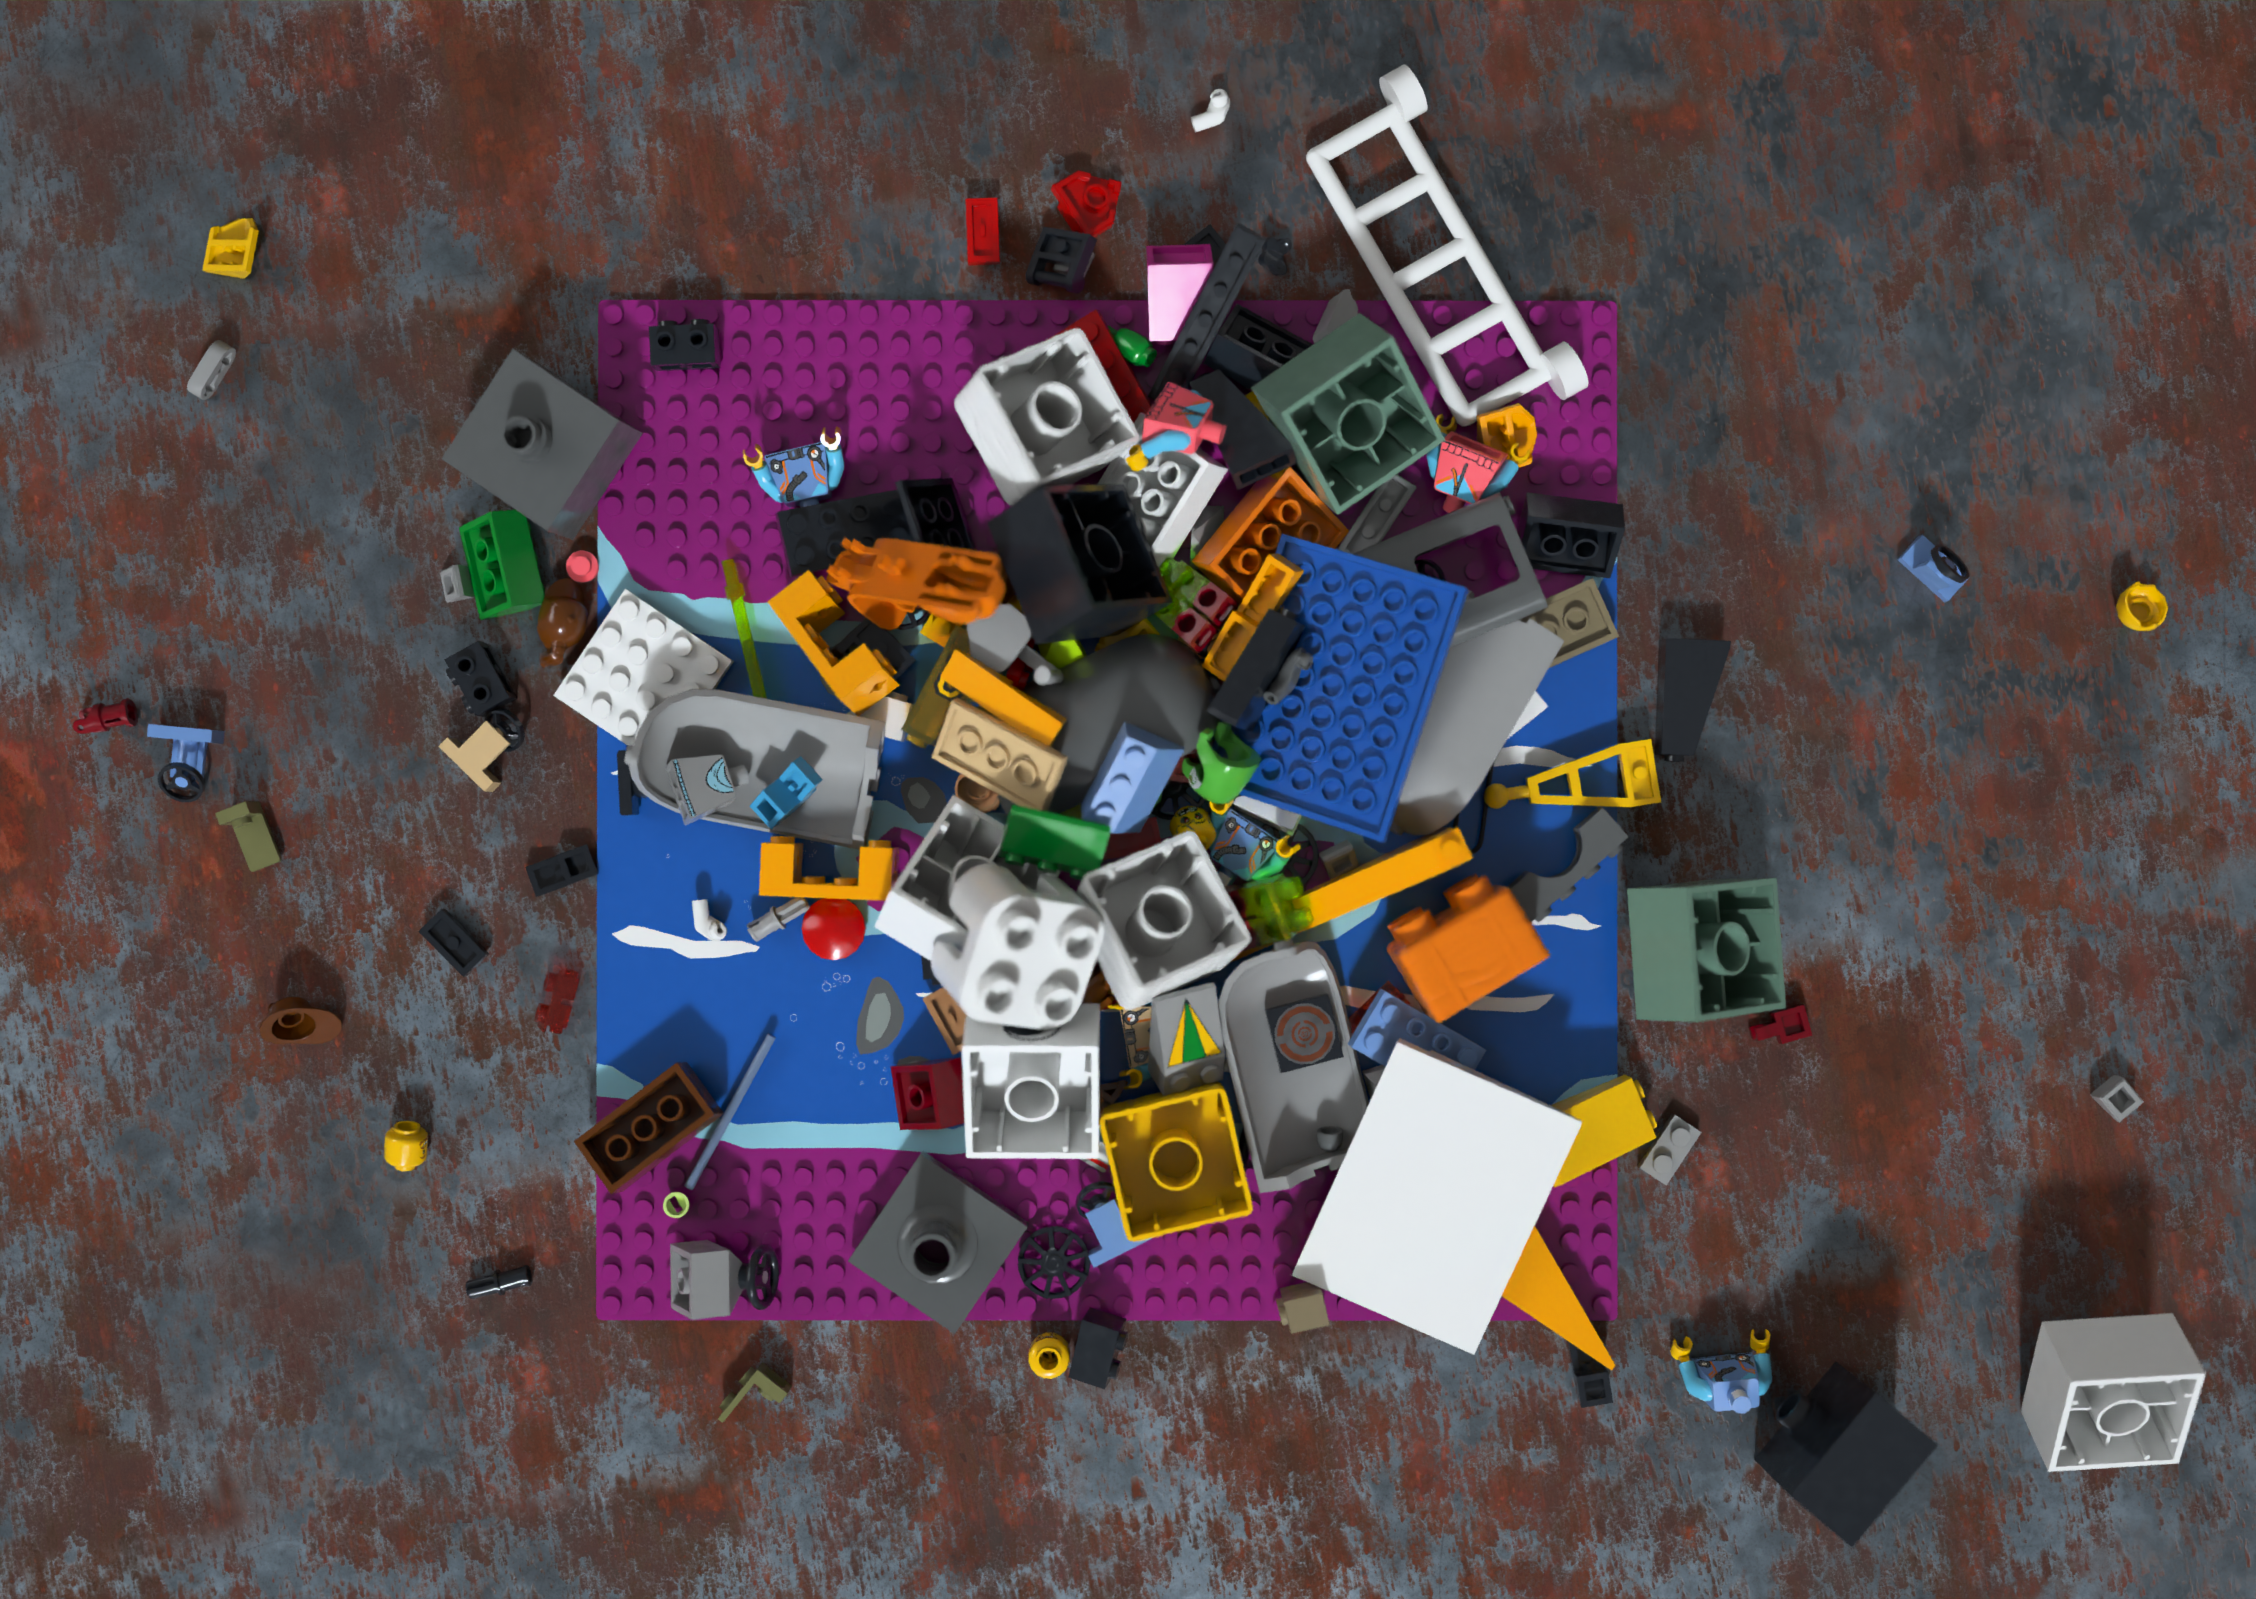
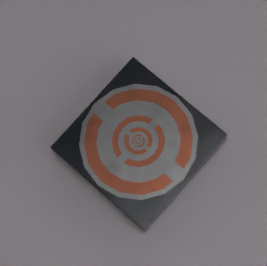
(1304, 1033)

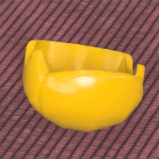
(2142, 607)

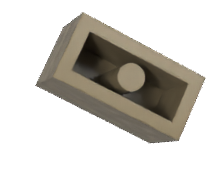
(1302, 1307)

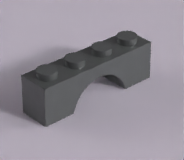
(1595, 839)

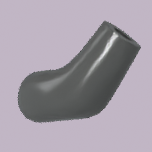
(1288, 675)

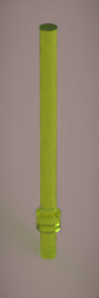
(735, 592)

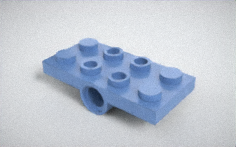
(1394, 1019)

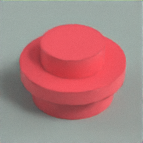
(582, 566)

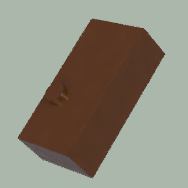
(648, 1127)

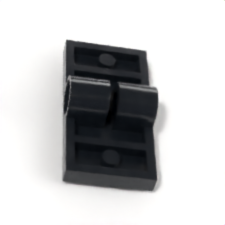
(815, 532)

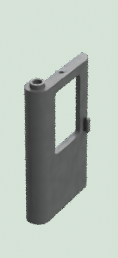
(1487, 610)

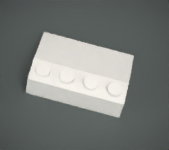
(1167, 492)

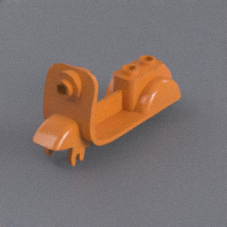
(909, 574)

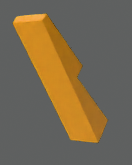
(1267, 591)
(1001, 698)

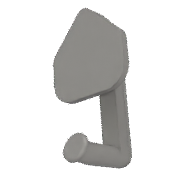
(1005, 637)

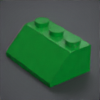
(502, 564)
(1053, 842)

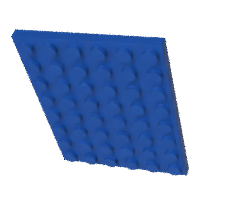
(1357, 715)

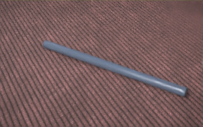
(730, 1111)

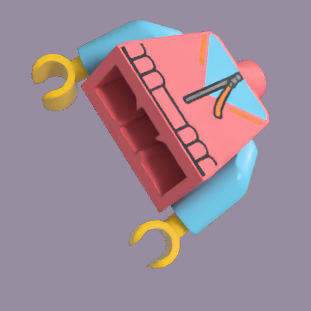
(1176, 423)
(1469, 468)

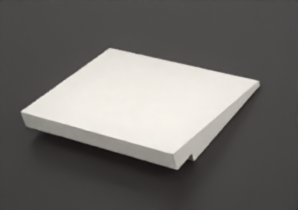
(1437, 1196)

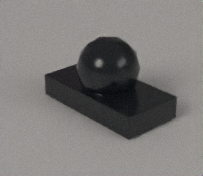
(627, 788)

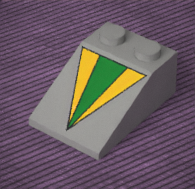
(1186, 1039)

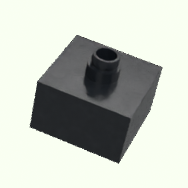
(1079, 562)
(1843, 1452)

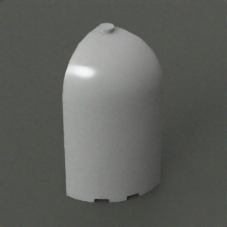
(1470, 718)
(766, 740)
(1287, 1108)

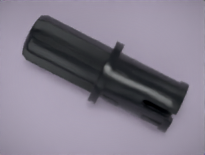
(499, 1282)

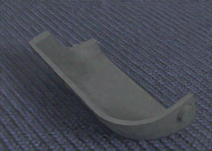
(1137, 680)

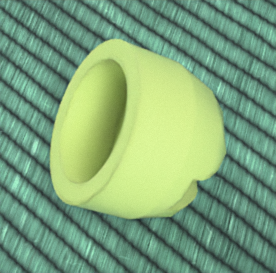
(682, 1201)

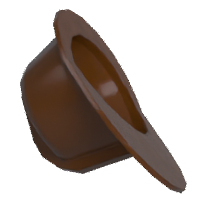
(298, 1023)

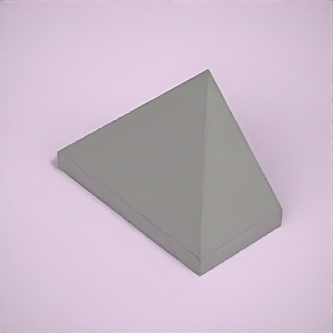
(1204, 528)

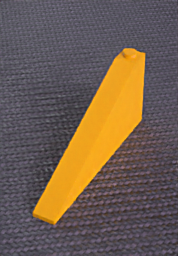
(1382, 877)
(1545, 1295)

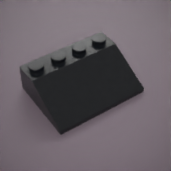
(935, 512)

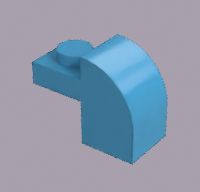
(786, 793)

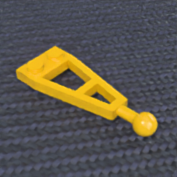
(1637, 773)

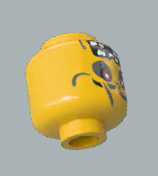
(1196, 820)

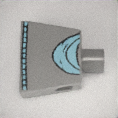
(704, 785)

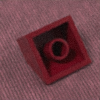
(929, 1094)

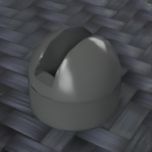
(1330, 1138)

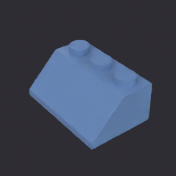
(1130, 780)

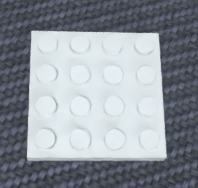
(635, 665)

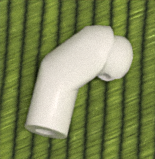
(1215, 112)
(706, 924)

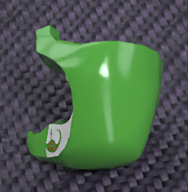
(1216, 777)

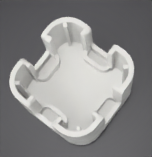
(1023, 949)

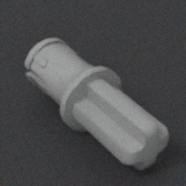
(777, 918)

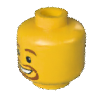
(406, 1145)
(1049, 1366)

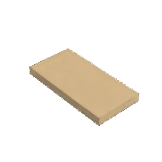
(999, 756)

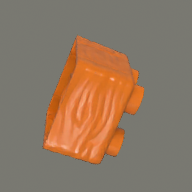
(1464, 948)

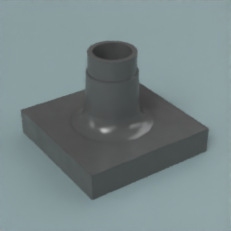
(945, 1208)

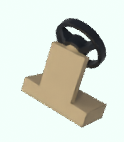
(485, 747)

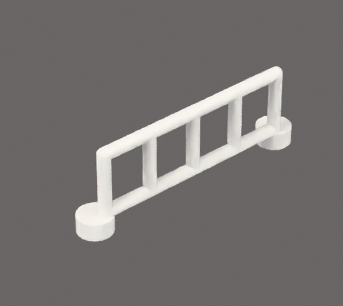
(1557, 366)

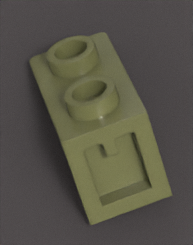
(252, 834)
(770, 1387)

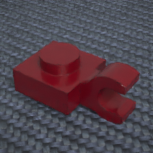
(1786, 1024)

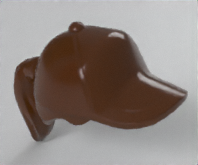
(561, 620)

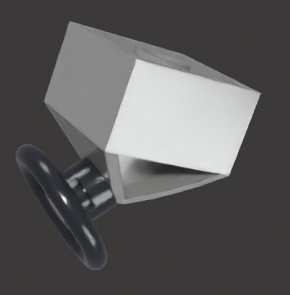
(711, 1278)

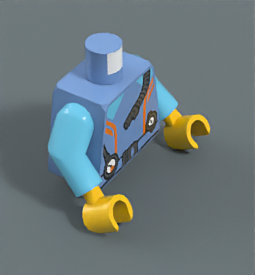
(802, 473)
(1245, 847)
(1727, 1380)

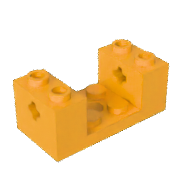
(808, 609)
(783, 872)

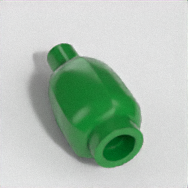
(1134, 347)

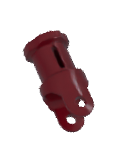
(103, 717)

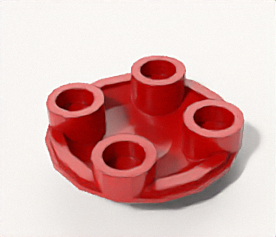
(833, 928)

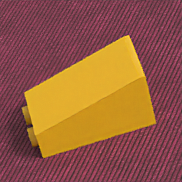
(1610, 1127)

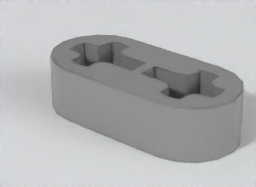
(211, 370)

